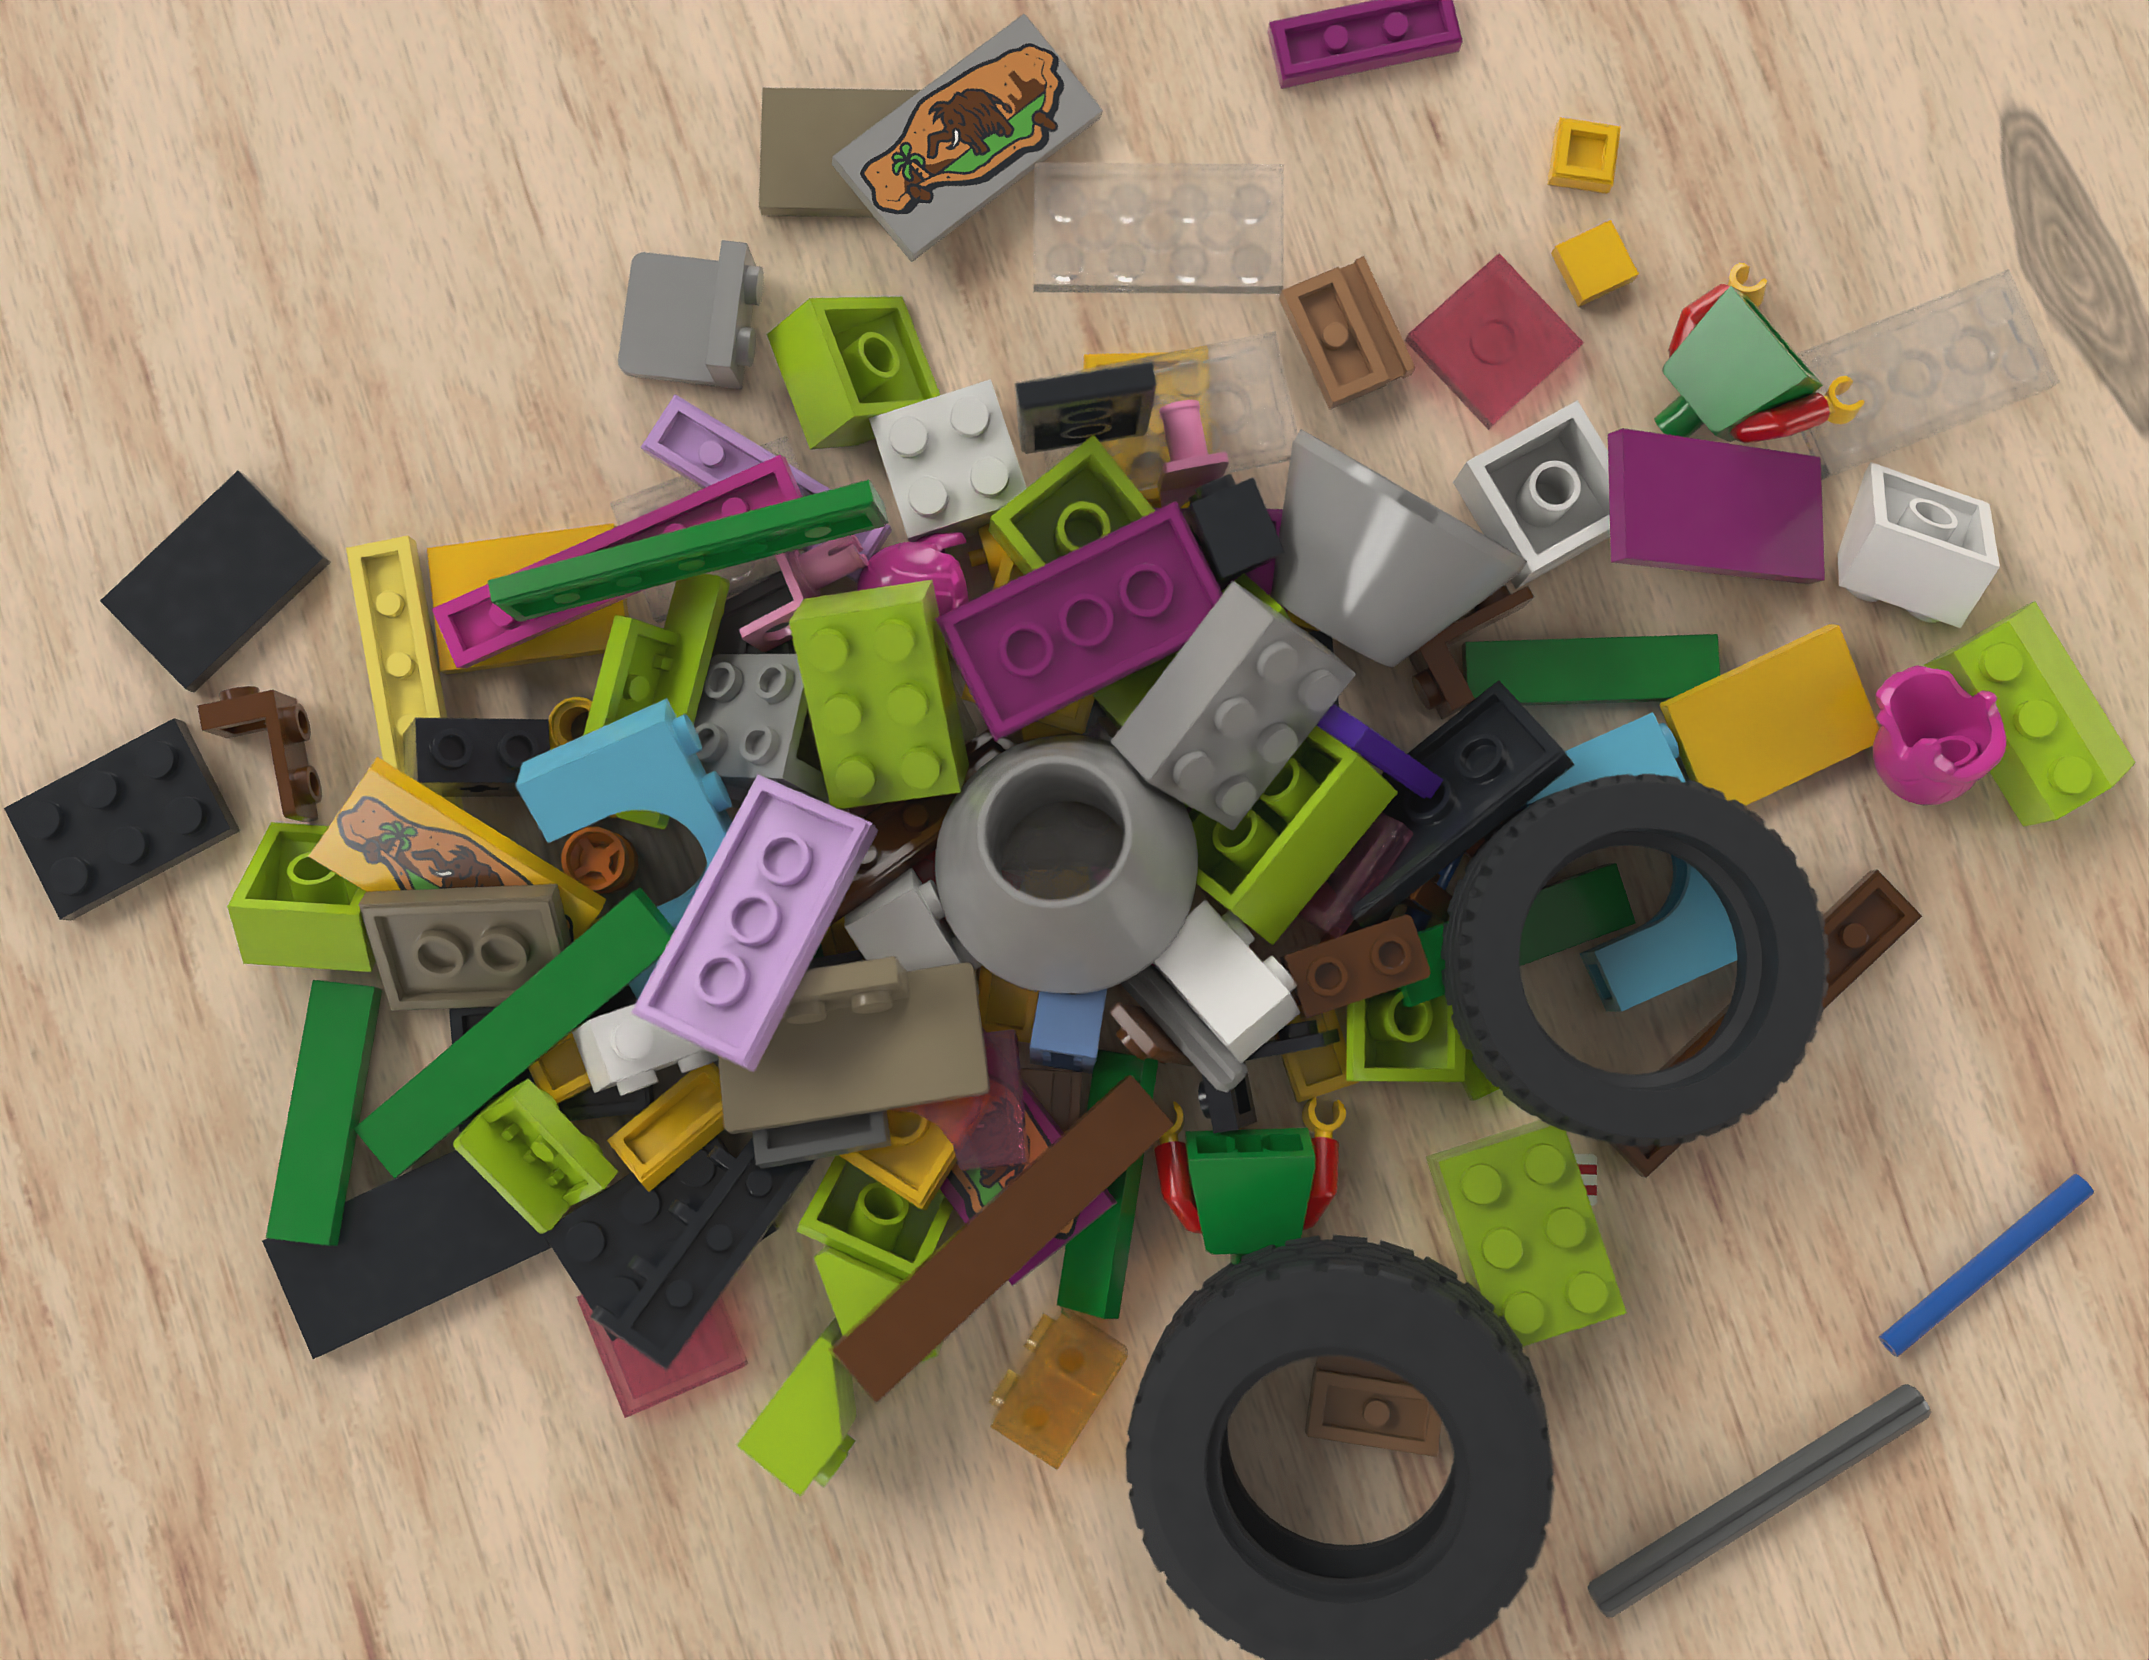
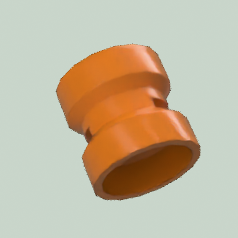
(589, 855)

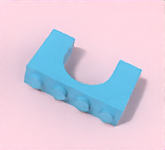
(627, 766)
(1692, 927)

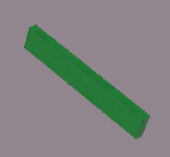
(690, 551)
(517, 1033)

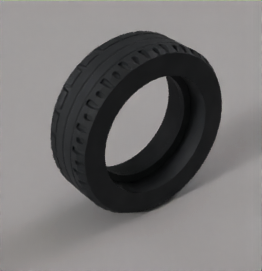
(1775, 933)

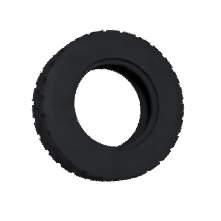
(1313, 1598)

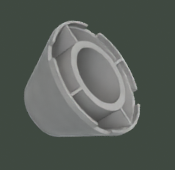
(1376, 558)
(1081, 940)

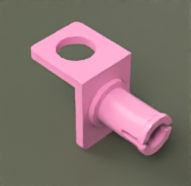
(1188, 454)
(805, 577)

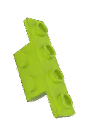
(659, 664)

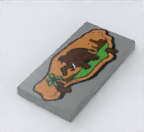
(966, 137)

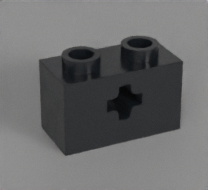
(1232, 527)
(472, 754)

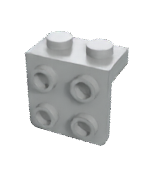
(691, 317)
(753, 724)

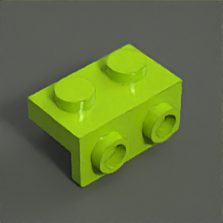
(534, 1155)

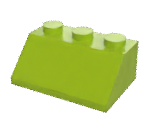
(2055, 731)

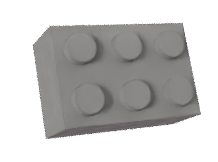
(1232, 707)

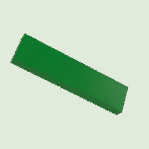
(1592, 668)
(1559, 919)
(323, 1112)
(1099, 1255)

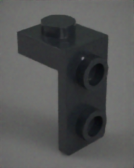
(1236, 1107)

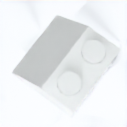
(1917, 547)

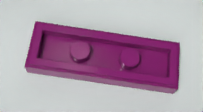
(1361, 38)

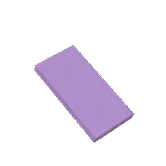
(755, 922)

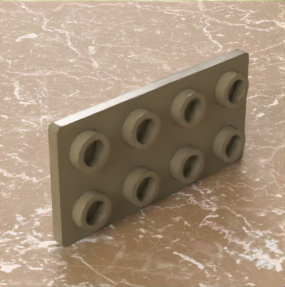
(863, 1044)

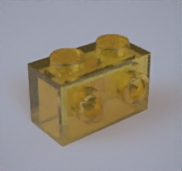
(1057, 1385)

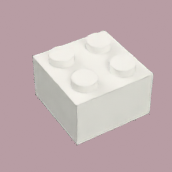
(949, 461)
(1542, 491)

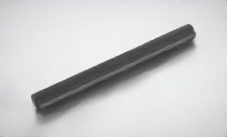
(1758, 1500)

